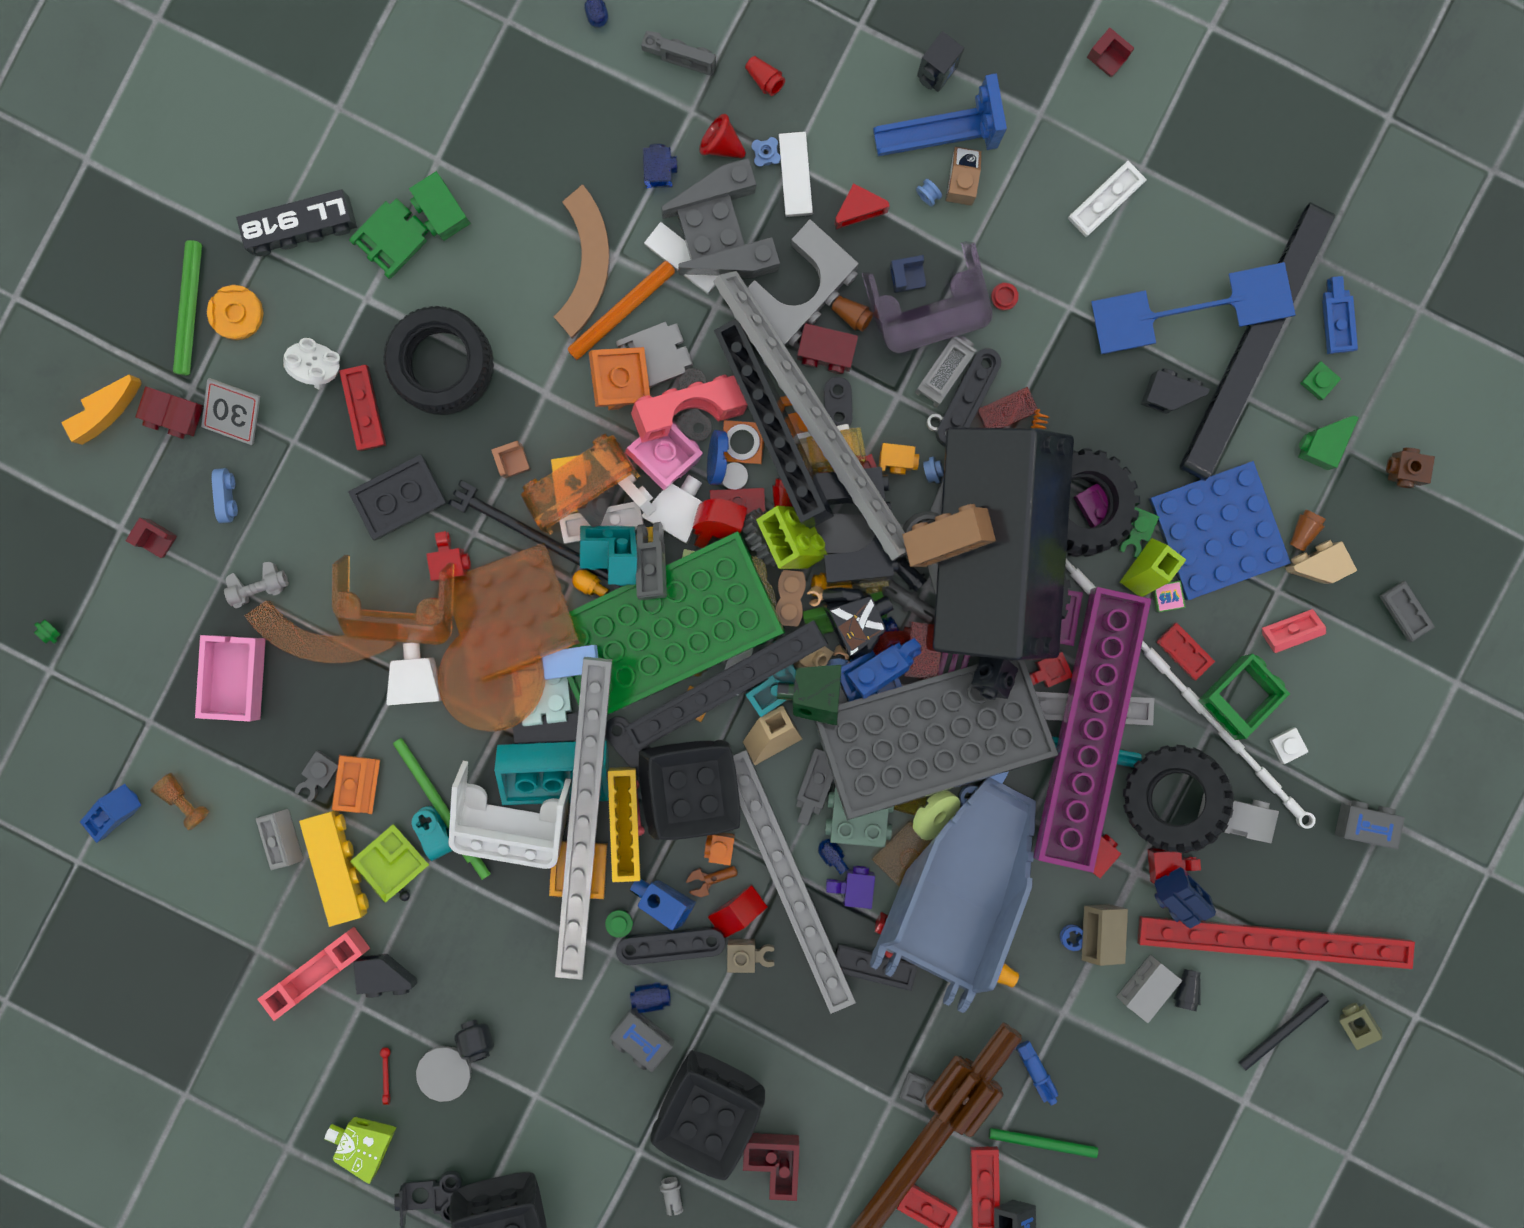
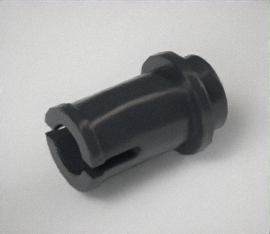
(910, 575)

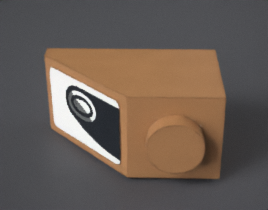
(964, 176)

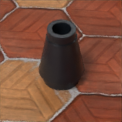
(1189, 991)

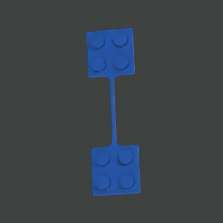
(1256, 295)

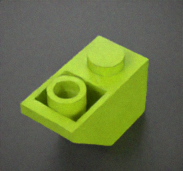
(1152, 568)

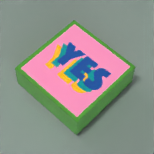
(1169, 597)

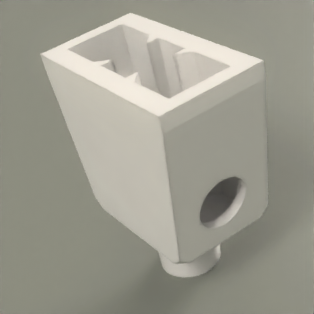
(677, 509)
(413, 678)

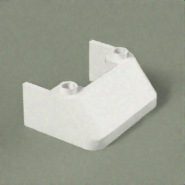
(505, 832)

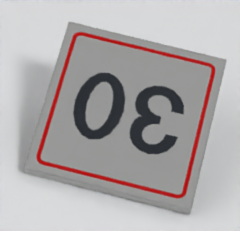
(230, 411)

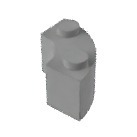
(1251, 820)

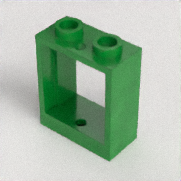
(1226, 715)

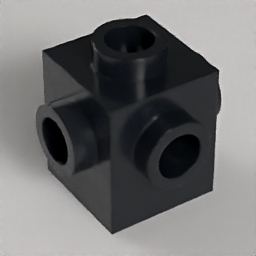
(994, 677)

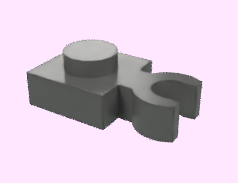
(318, 772)

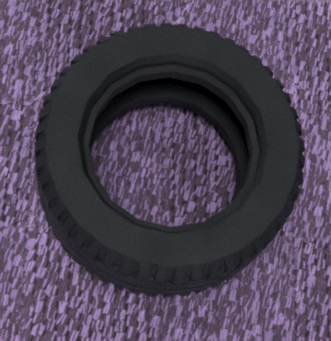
(416, 328)

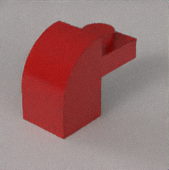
(717, 519)

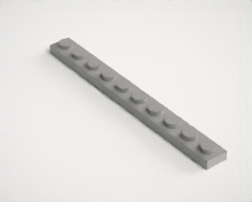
(791, 886)

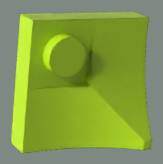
(389, 863)

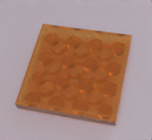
(511, 612)

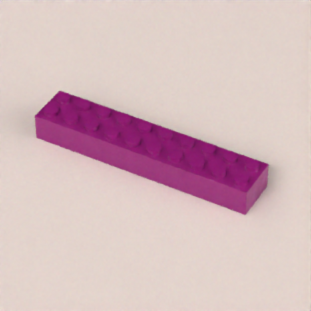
(1092, 729)

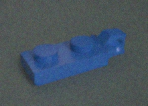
(1339, 318)
(884, 667)

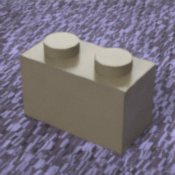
(1104, 934)

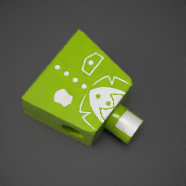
(361, 1146)

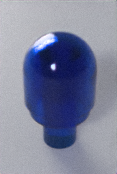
(596, 12)
(832, 855)

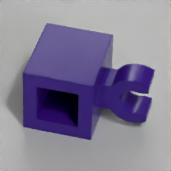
(857, 887)

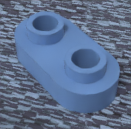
(222, 486)

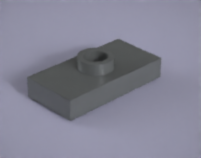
(1406, 611)

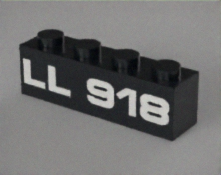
(296, 223)

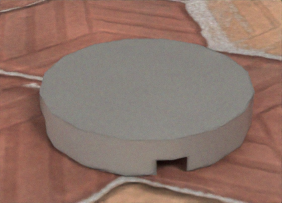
(443, 1074)

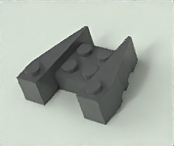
(713, 229)

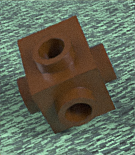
(1410, 468)

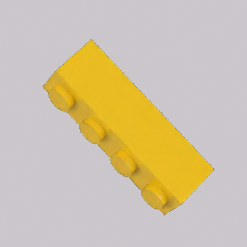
(331, 865)

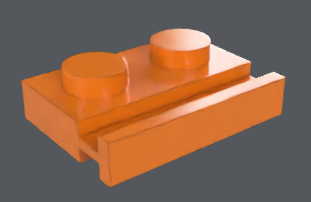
(355, 784)

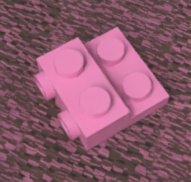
(665, 457)

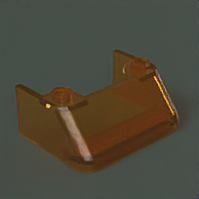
(577, 482)
(428, 626)

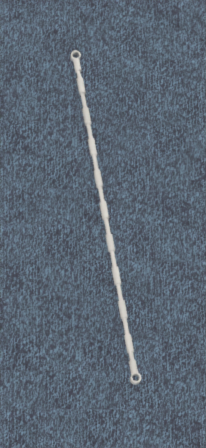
(1193, 699)

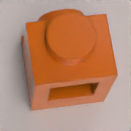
(719, 848)

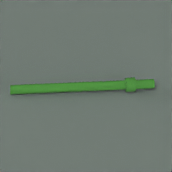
(435, 799)

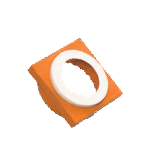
(755, 454)

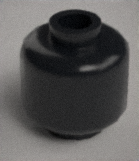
(474, 1041)

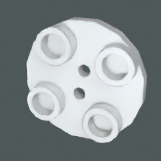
(311, 363)

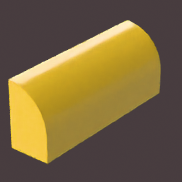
(623, 824)

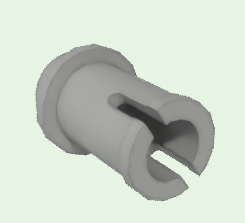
(670, 1190)

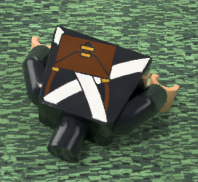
(853, 618)

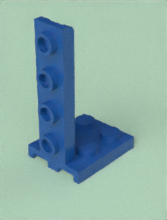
(983, 122)

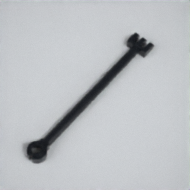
(469, 500)

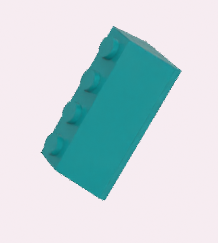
(539, 772)

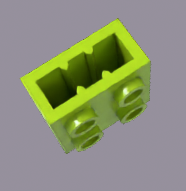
(789, 540)

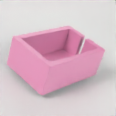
(230, 678)

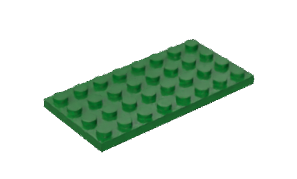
(709, 615)

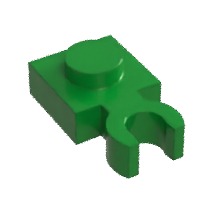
(1142, 530)

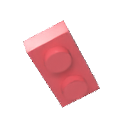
(1293, 631)

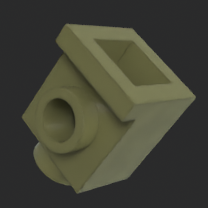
(1360, 1035)

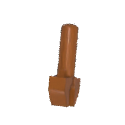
(710, 879)

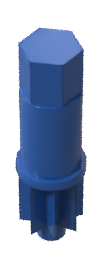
(1040, 1078)

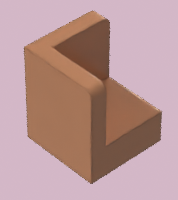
(511, 459)

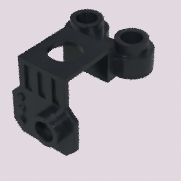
(438, 1198)

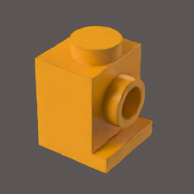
(898, 458)

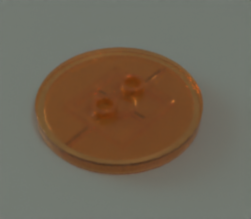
(492, 702)

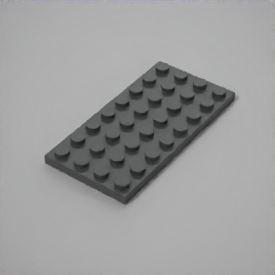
(931, 739)

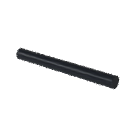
(1284, 1031)

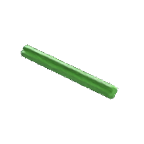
(187, 307)

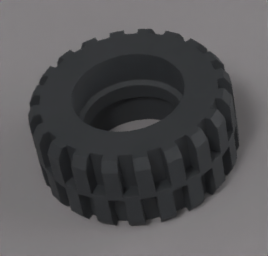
(1121, 503)
(1188, 761)

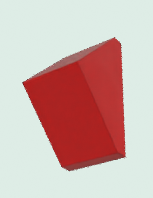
(860, 206)
(738, 911)

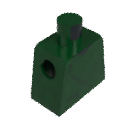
(814, 693)

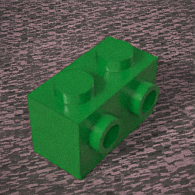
(439, 206)

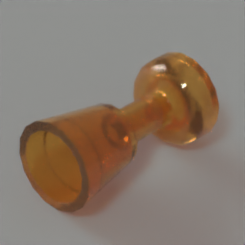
(172, 793)

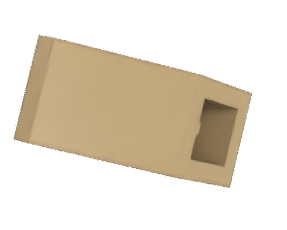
(1325, 565)
(771, 735)

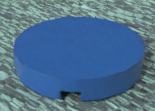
(716, 460)

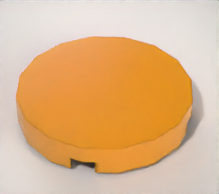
(235, 312)

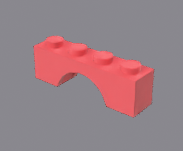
(719, 398)
(313, 973)

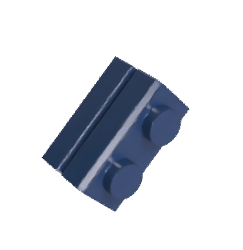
(1184, 898)

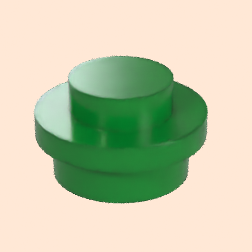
(46, 632)
(619, 923)

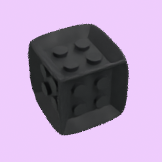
(689, 789)
(708, 1115)
(499, 1203)

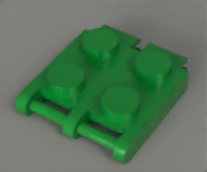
(391, 236)

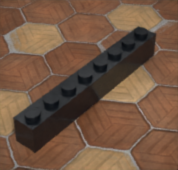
(774, 425)

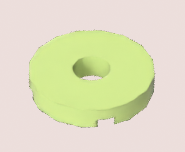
(936, 814)

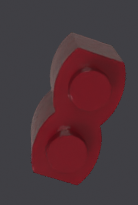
(168, 411)

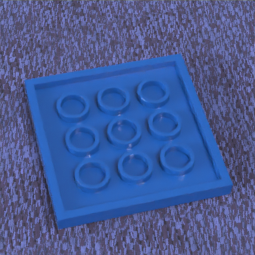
(1220, 530)

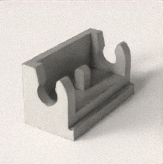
(1149, 988)

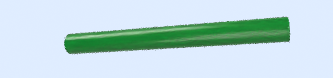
(1042, 1142)

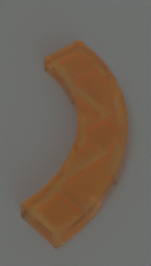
(310, 645)

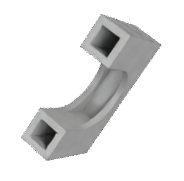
(833, 268)

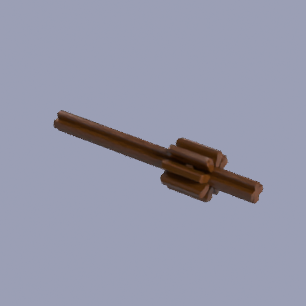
(961, 1103)

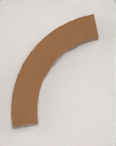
(594, 262)

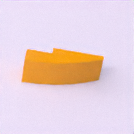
(101, 409)

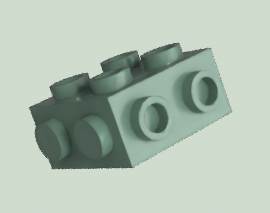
(864, 830)

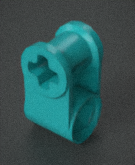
(433, 836)

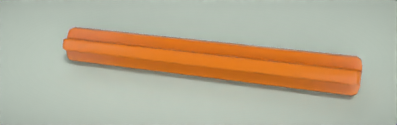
(621, 310)

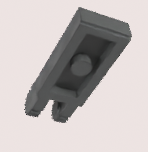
(651, 563)

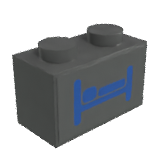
(1369, 825)
(641, 1040)

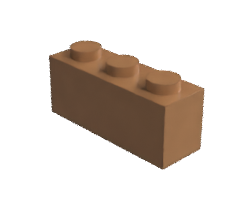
(948, 536)

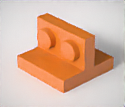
(618, 376)

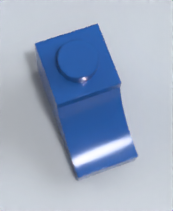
(110, 812)

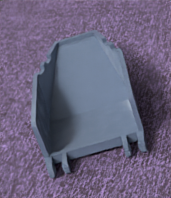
(965, 894)

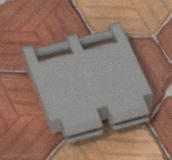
(662, 357)

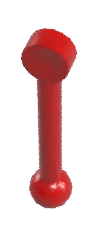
(385, 1053)

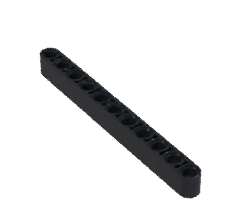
(1253, 349)

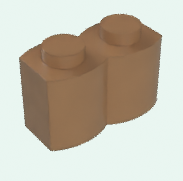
(790, 589)

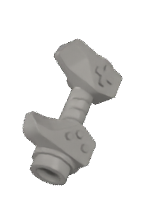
(271, 581)

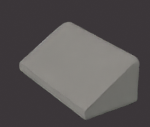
(279, 839)

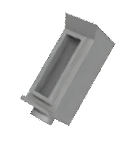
(946, 369)

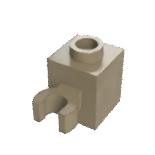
(743, 955)

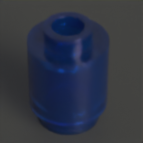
(650, 997)

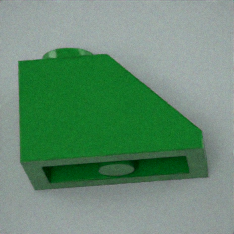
(1327, 444)

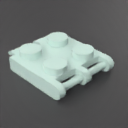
(553, 703)

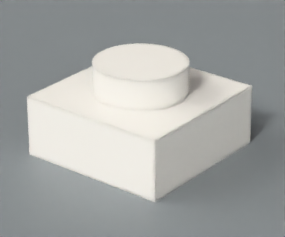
(1288, 745)

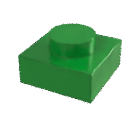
(1320, 380)

